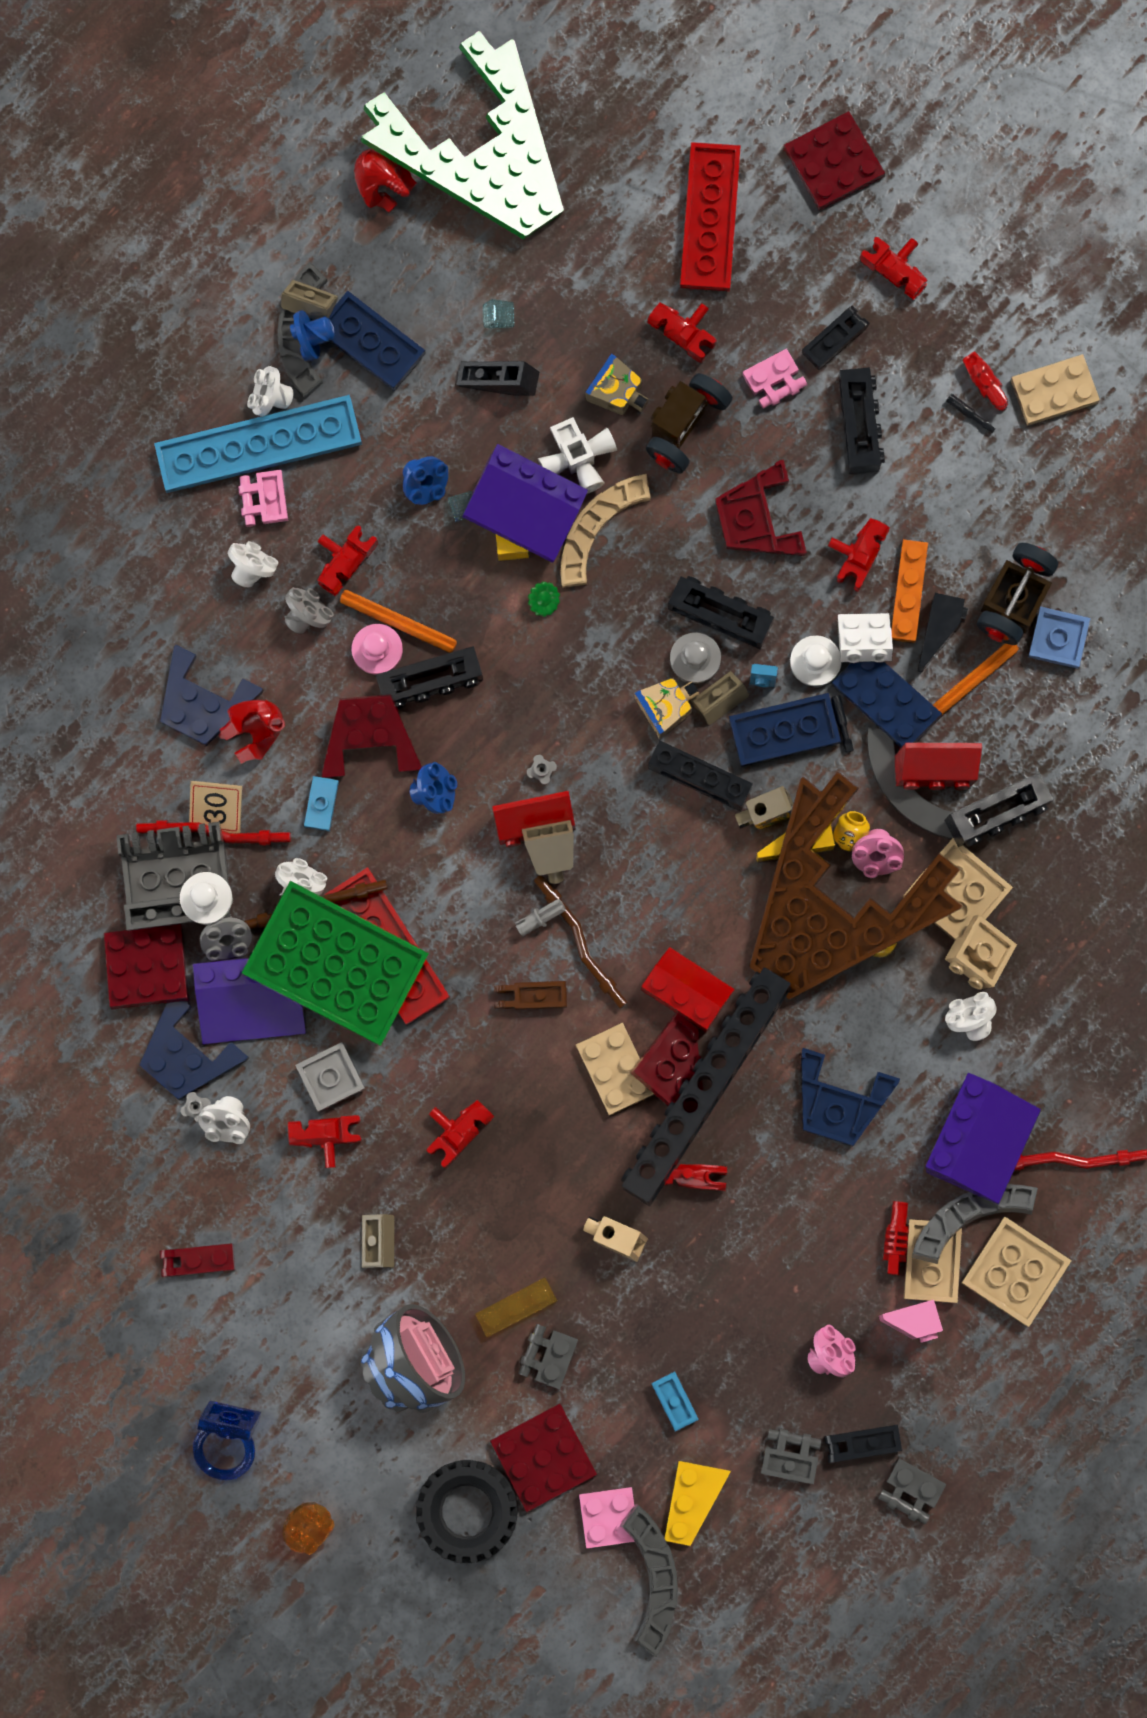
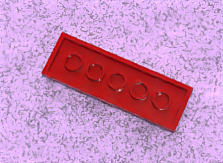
(710, 216)
(427, 989)

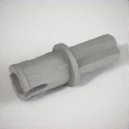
(539, 917)

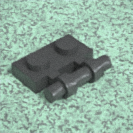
(556, 1358)
(788, 1464)
(915, 1483)

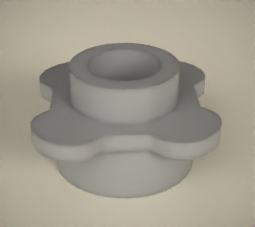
(543, 777)
(193, 1099)

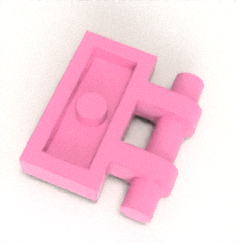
(771, 372)
(271, 496)

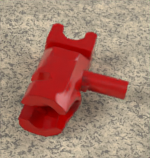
(895, 266)
(683, 330)
(862, 553)
(345, 559)
(458, 1132)
(324, 1133)
(697, 1177)

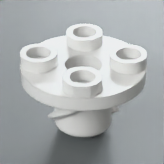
(269, 392)
(250, 563)
(815, 661)
(301, 874)
(206, 898)
(972, 1016)
(225, 1121)

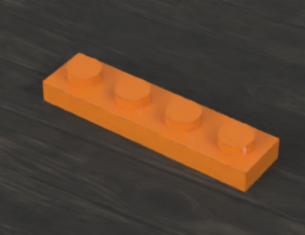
(909, 590)

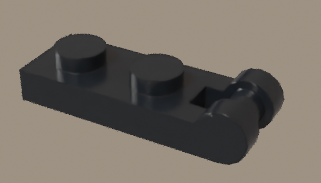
(834, 338)
(864, 1443)

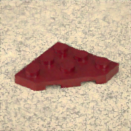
(670, 1061)

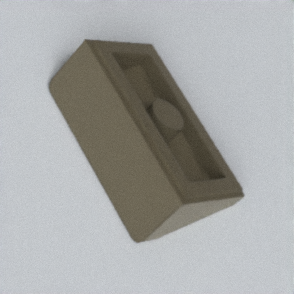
(309, 299)
(720, 698)
(378, 1241)

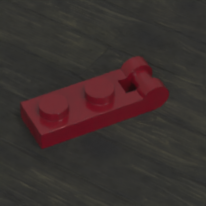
(198, 1260)

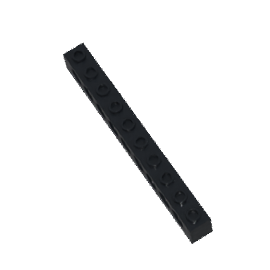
(648, 1189)

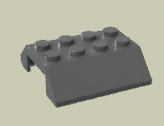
(158, 873)

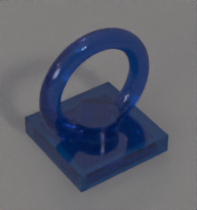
(229, 1423)

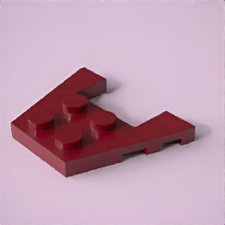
(747, 518)
(365, 724)

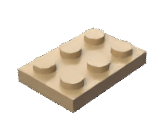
(1055, 390)
(609, 1062)
(930, 1280)

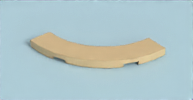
(592, 520)

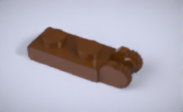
(533, 995)

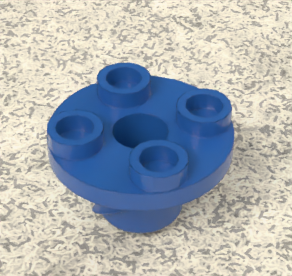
(311, 334)
(425, 480)
(434, 788)

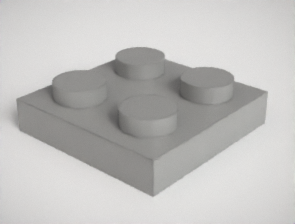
(330, 1077)

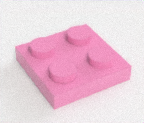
(603, 1516)

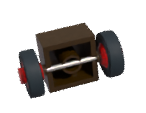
(680, 415)
(1017, 594)

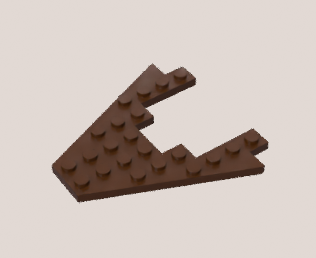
(810, 935)

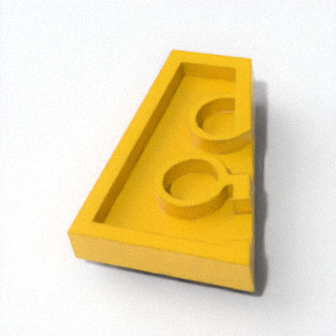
(692, 1499)

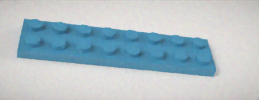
(258, 443)

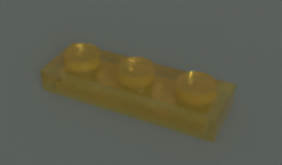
(516, 1307)

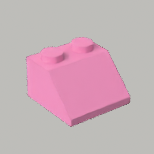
(915, 1321)

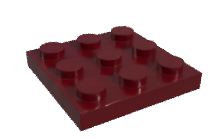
(834, 160)
(146, 966)
(543, 1457)

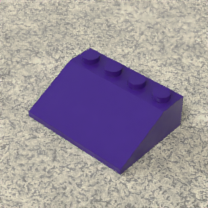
(524, 503)
(239, 1008)
(982, 1138)

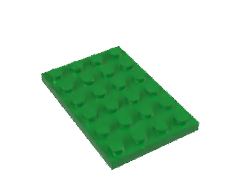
(335, 963)

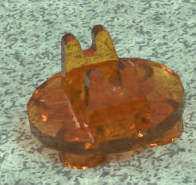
(313, 1517)

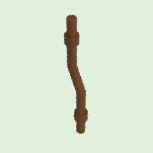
(360, 890)
(607, 984)

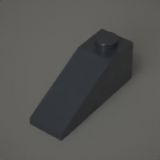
(500, 377)
(942, 623)

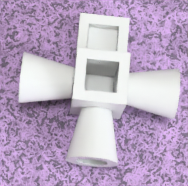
(578, 453)

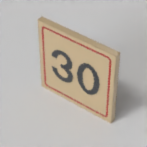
(216, 803)

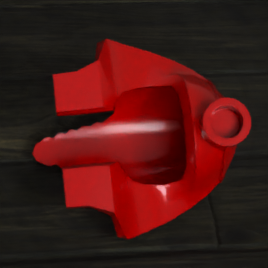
(376, 170)
(259, 719)

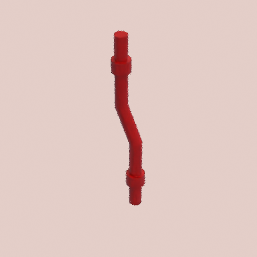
(264, 837)
(1122, 1158)

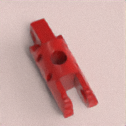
(985, 380)

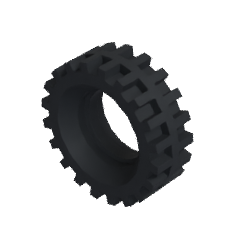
(430, 1511)

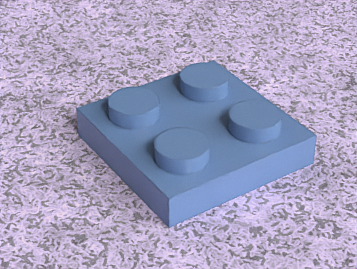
(1059, 637)

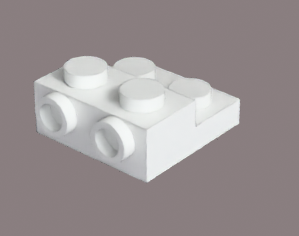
(865, 637)

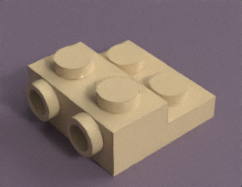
(980, 953)

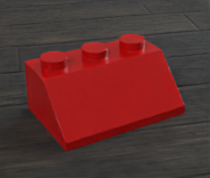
(938, 765)
(529, 813)
(687, 989)

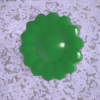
(543, 599)

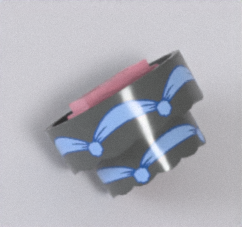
(413, 1361)

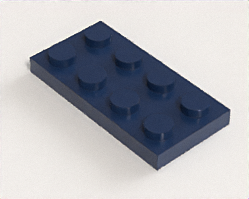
(373, 341)
(887, 700)
(784, 730)

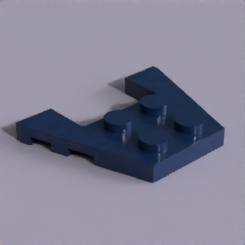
(194, 709)
(178, 1062)
(836, 1111)

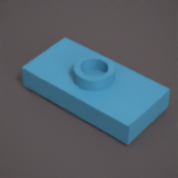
(763, 675)
(321, 803)
(674, 1401)

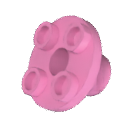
(377, 649)
(877, 854)
(832, 1353)

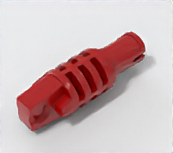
(896, 1238)

